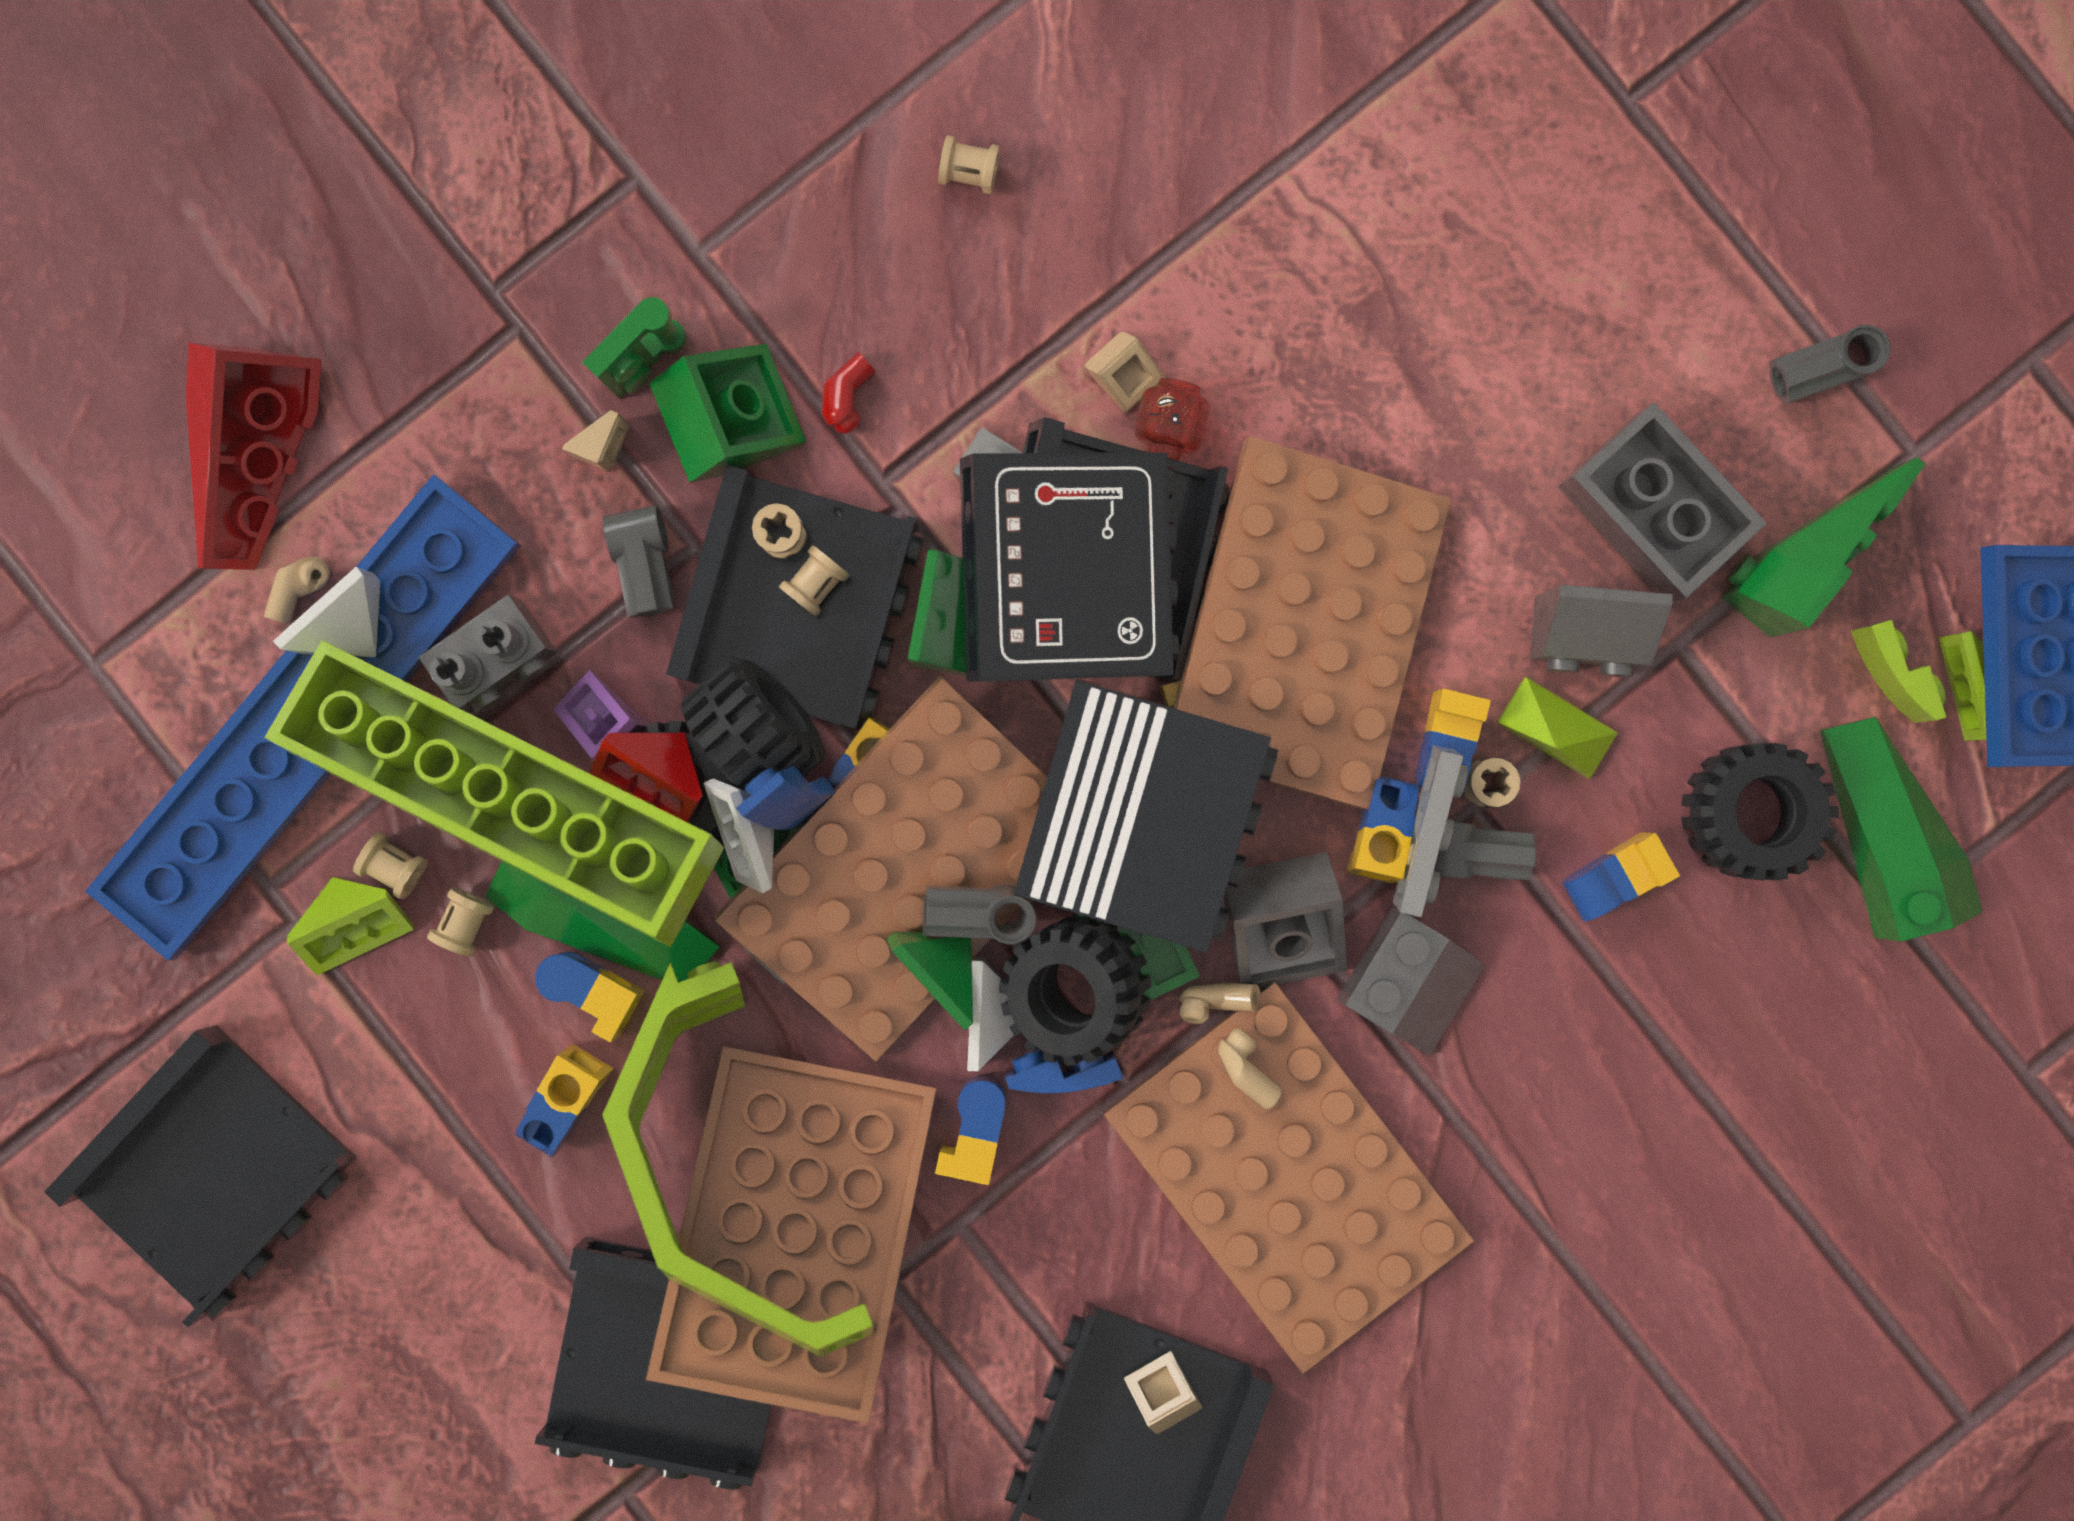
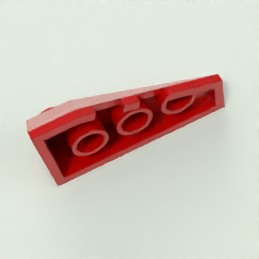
(243, 441)

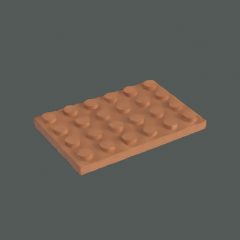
(1313, 614)
(923, 808)
(1293, 1201)
(807, 1205)

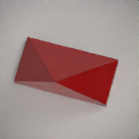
(652, 769)

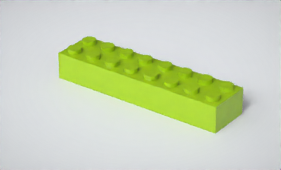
(496, 792)

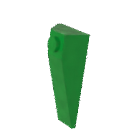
(1803, 571)
(1901, 847)
(578, 925)

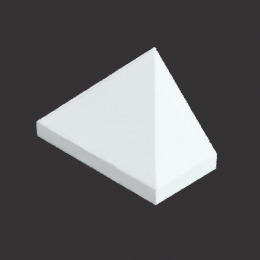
(341, 617)
(746, 842)
(989, 1027)

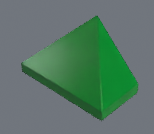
(941, 967)

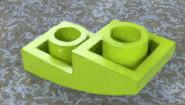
(1911, 690)

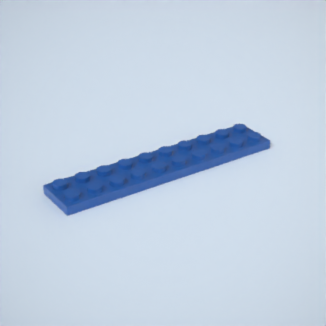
(250, 789)

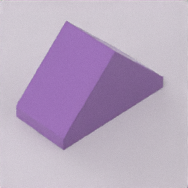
(594, 711)

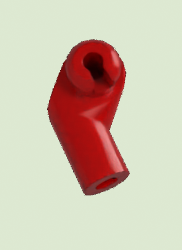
(839, 394)

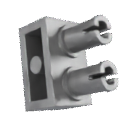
(489, 656)

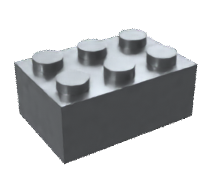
(1662, 504)

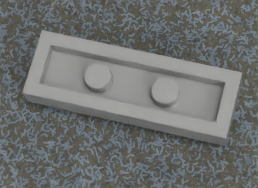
(1432, 830)

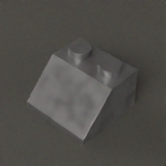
(1598, 628)
(1287, 921)
(1411, 981)

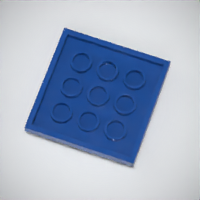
(2028, 654)

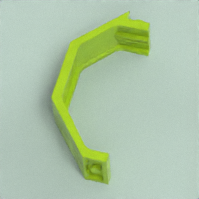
(675, 1009)

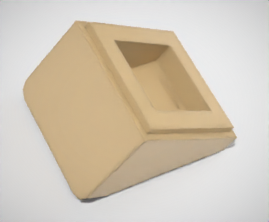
(1124, 370)
(599, 441)
(1163, 1393)

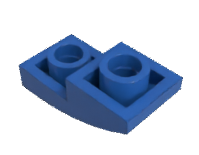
(783, 798)
(1041, 1076)

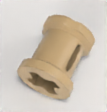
(968, 164)
(774, 515)
(814, 581)
(1507, 782)
(390, 865)
(461, 922)

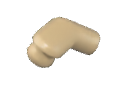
(294, 582)
(1217, 996)
(1243, 1073)

